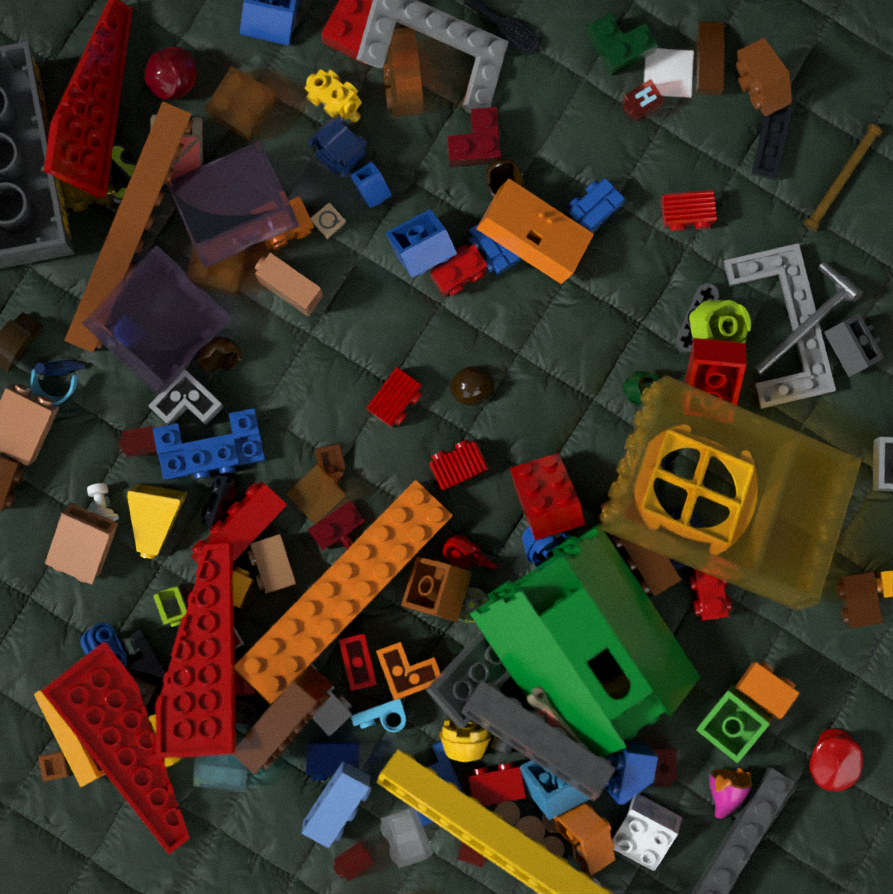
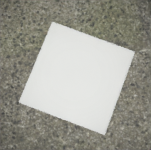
(670, 71)

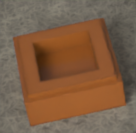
(53, 766)

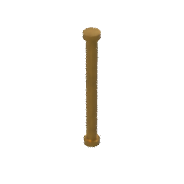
(873, 131)

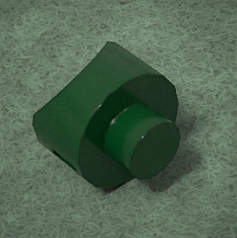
(637, 383)

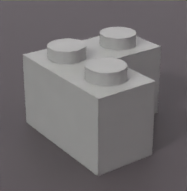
(183, 395)

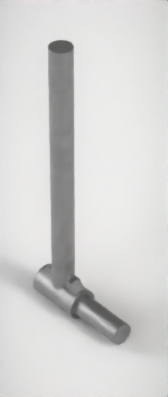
(845, 290)

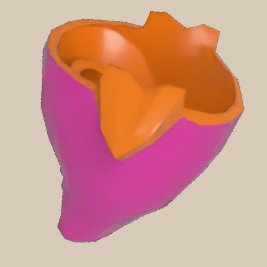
(729, 789)

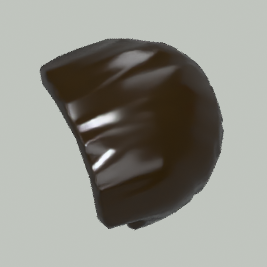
(500, 172)
(219, 354)
(472, 385)

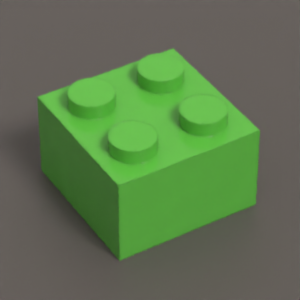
(734, 724)

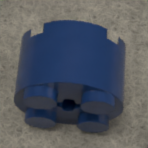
(338, 146)

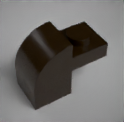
(15, 338)

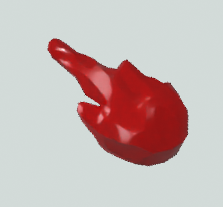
(459, 551)

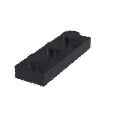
(772, 143)

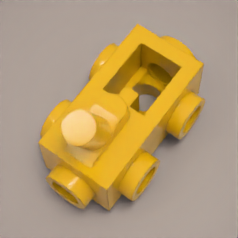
(334, 96)

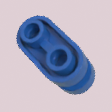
(100, 633)

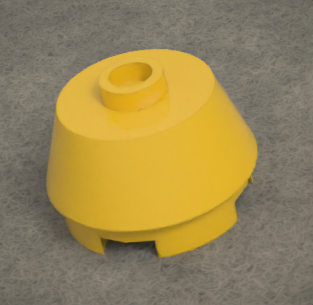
(464, 743)

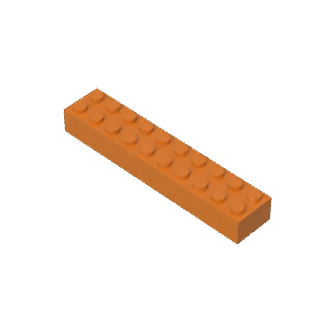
(342, 592)

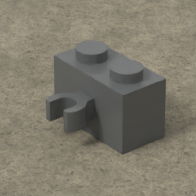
(854, 344)

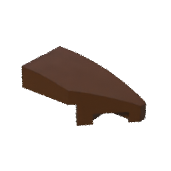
(331, 460)

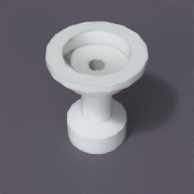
(98, 492)

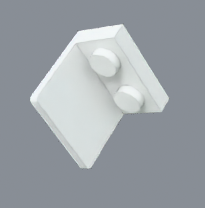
(646, 832)

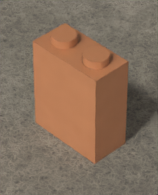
(288, 284)
(24, 422)
(81, 543)

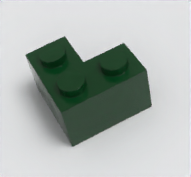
(620, 49)

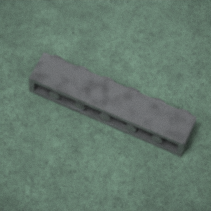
(538, 740)
(744, 834)

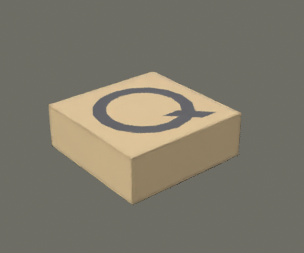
(328, 220)

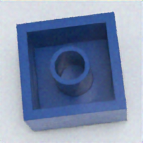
(421, 243)

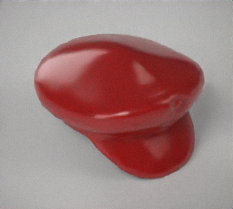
(836, 760)

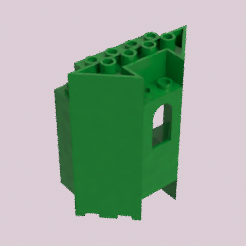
(568, 614)

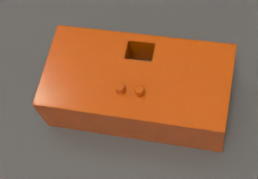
(535, 231)

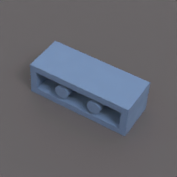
(336, 805)

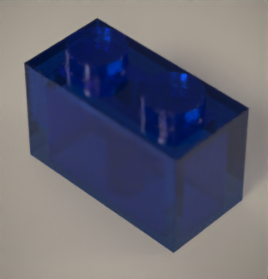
(325, 758)

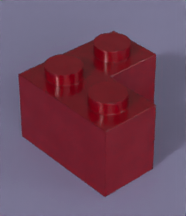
(481, 146)

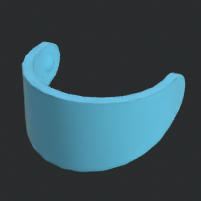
(36, 389)

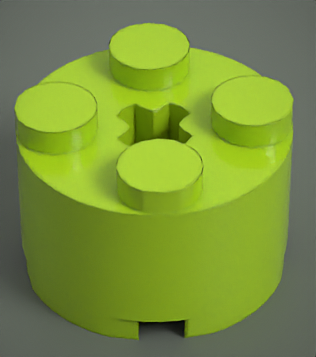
(720, 321)

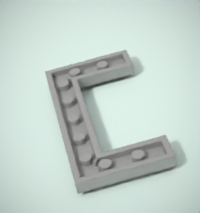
(443, 27)
(816, 373)

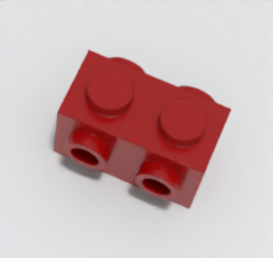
(459, 270)
(709, 596)

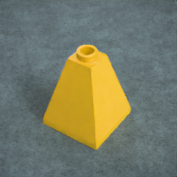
(153, 515)

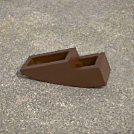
(710, 58)

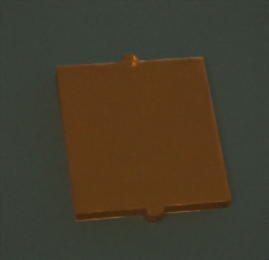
(316, 494)

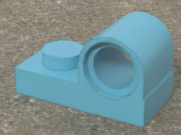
(367, 717)

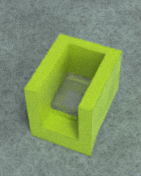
(171, 605)

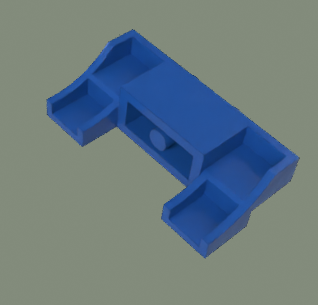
(210, 454)

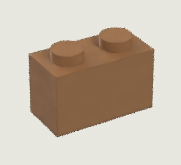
(272, 564)

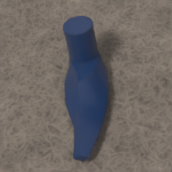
(57, 367)

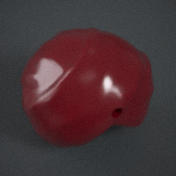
(171, 73)

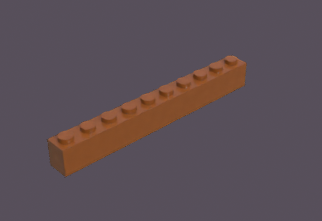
(132, 217)

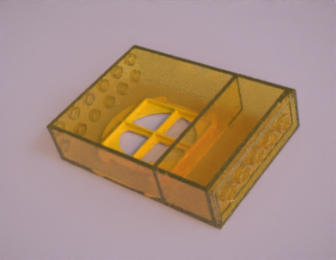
(784, 506)

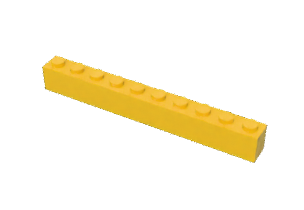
(483, 829)

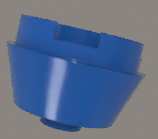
(541, 549)

